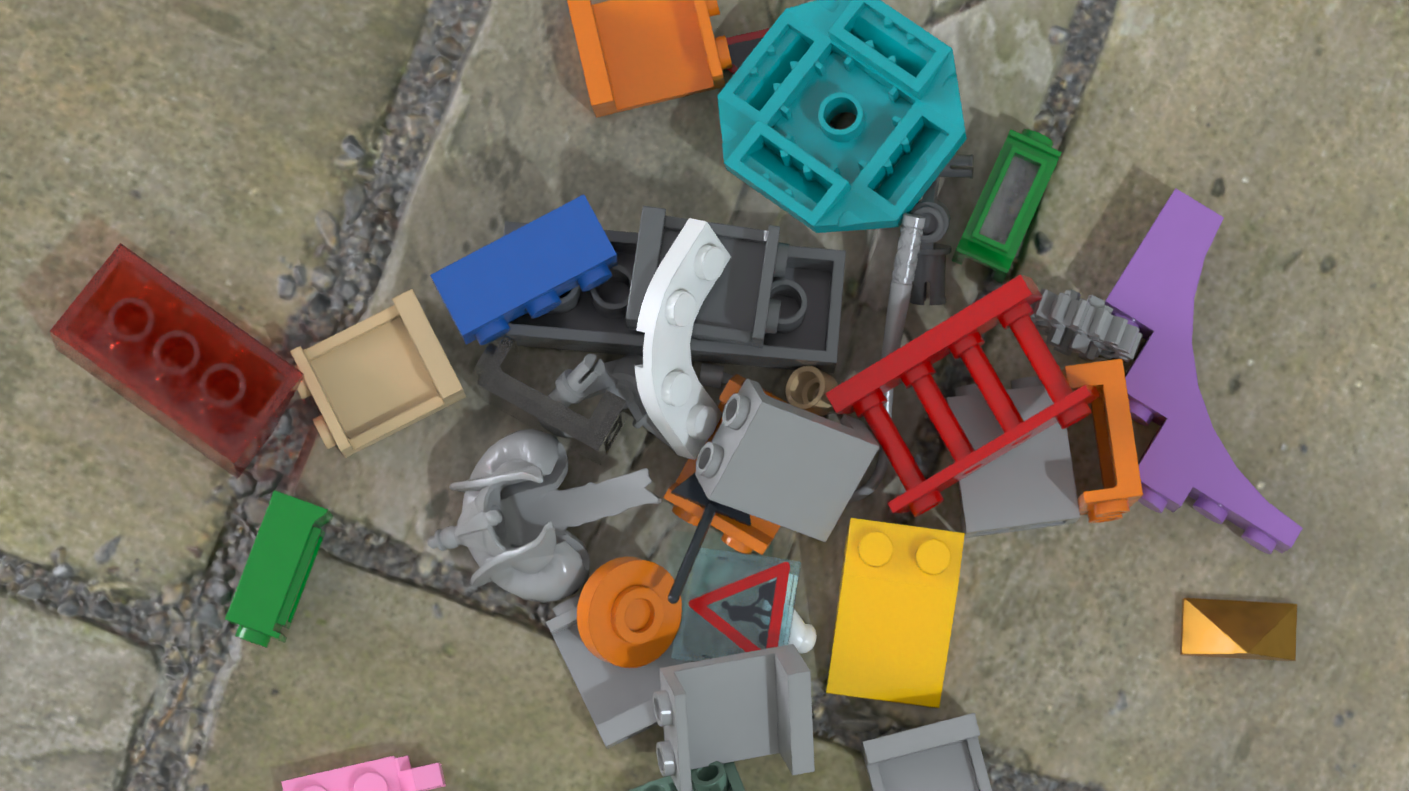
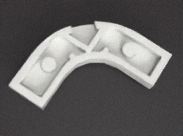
(667, 316)

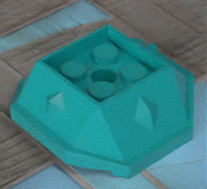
(832, 62)

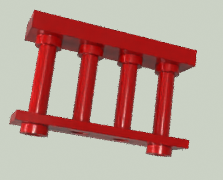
(914, 368)

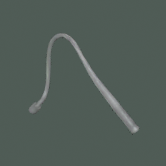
(897, 308)

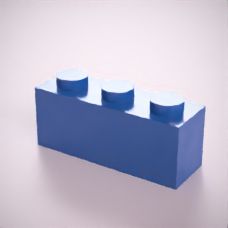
(526, 271)

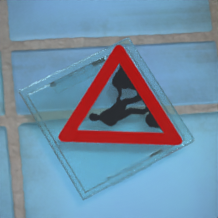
(735, 605)

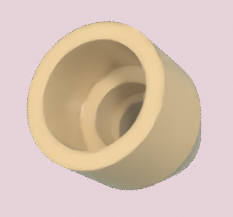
(807, 390)

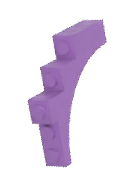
(1163, 387)

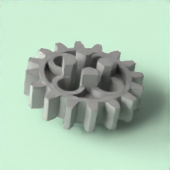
(1084, 326)

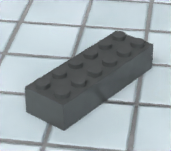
(597, 317)

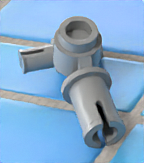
(614, 376)

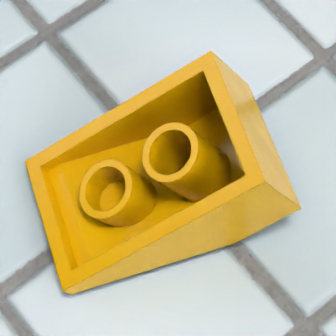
(894, 612)

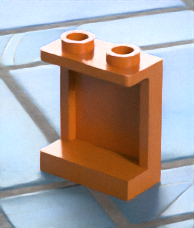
(1113, 440)

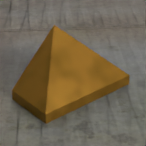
(1238, 629)

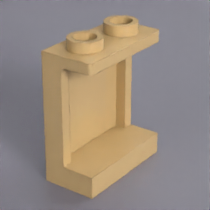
(377, 376)

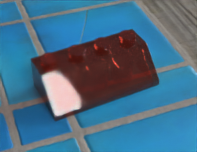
(177, 360)

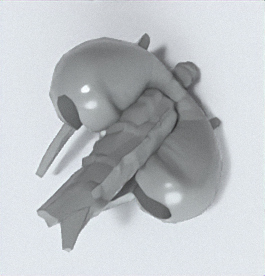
(519, 519)

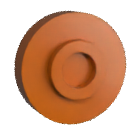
(627, 612)

